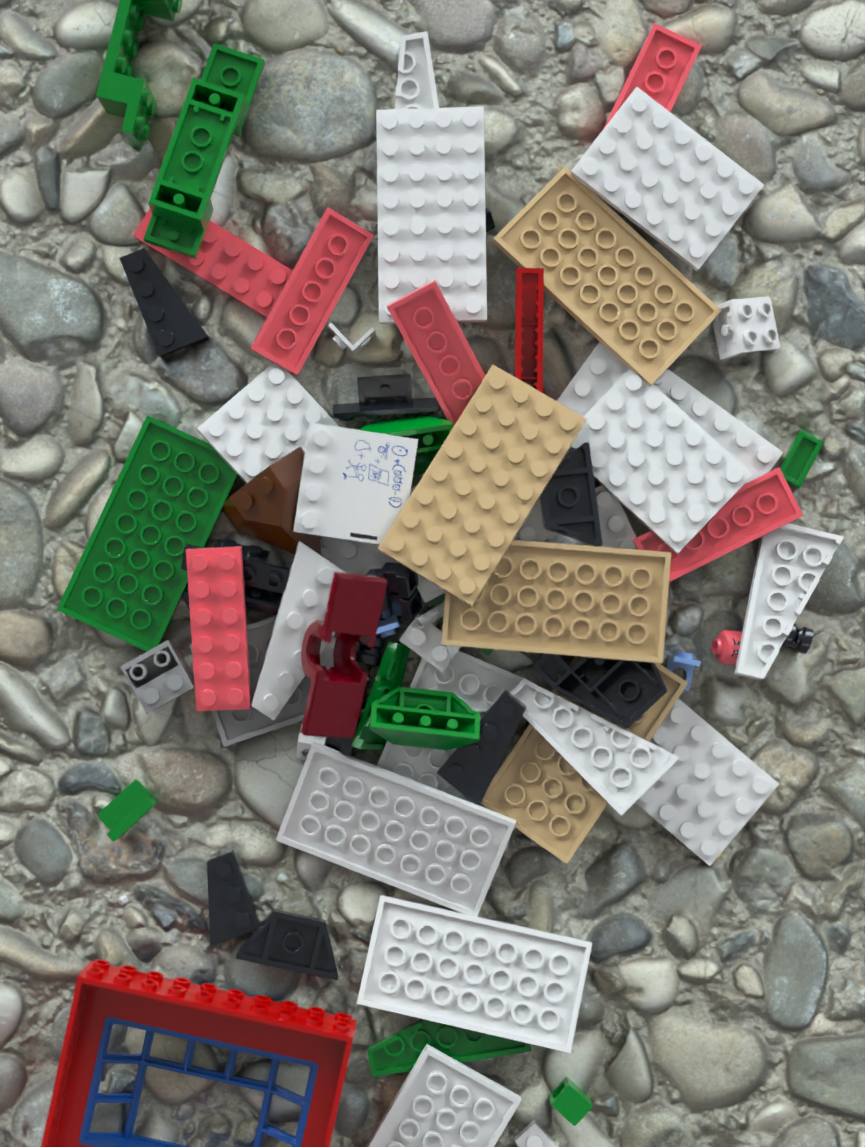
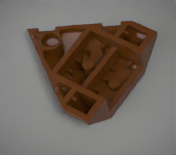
(269, 503)

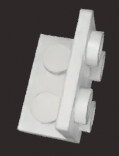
(745, 327)

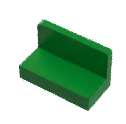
(126, 809)

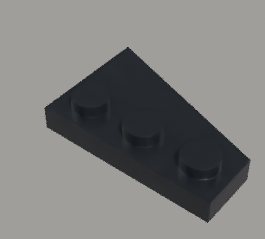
(229, 900)

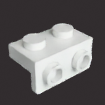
(428, 645)

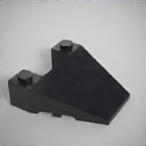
(609, 686)

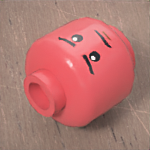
(727, 646)

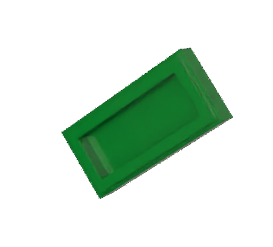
(800, 458)

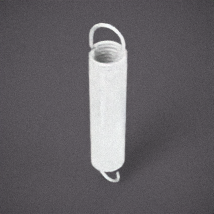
(430, 616)

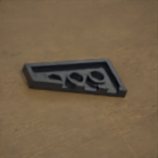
(163, 310)
(475, 764)

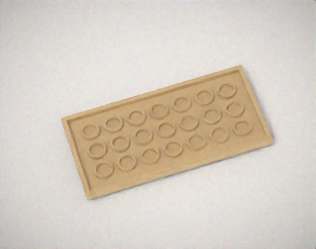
(607, 276)
(482, 485)
(568, 603)
(548, 793)

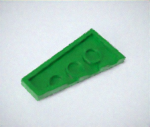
(387, 679)

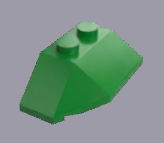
(428, 430)
(424, 719)

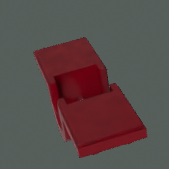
(338, 692)

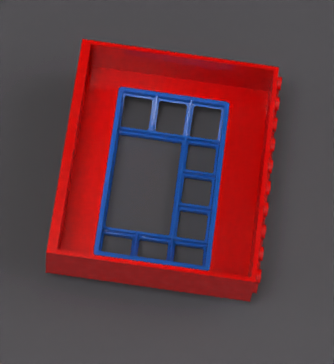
(200, 1014)

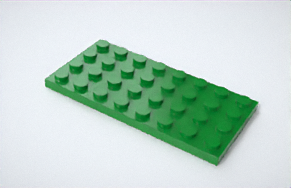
(133, 561)

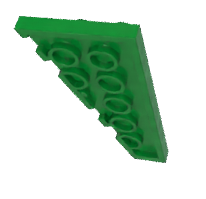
(402, 1049)

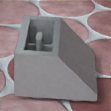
(159, 676)

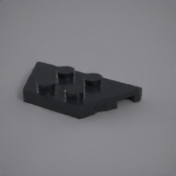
(571, 500)
(291, 944)

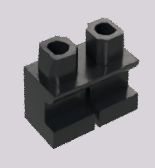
(401, 591)

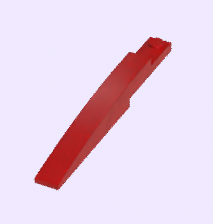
(529, 326)

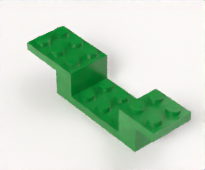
(119, 91)
(198, 147)

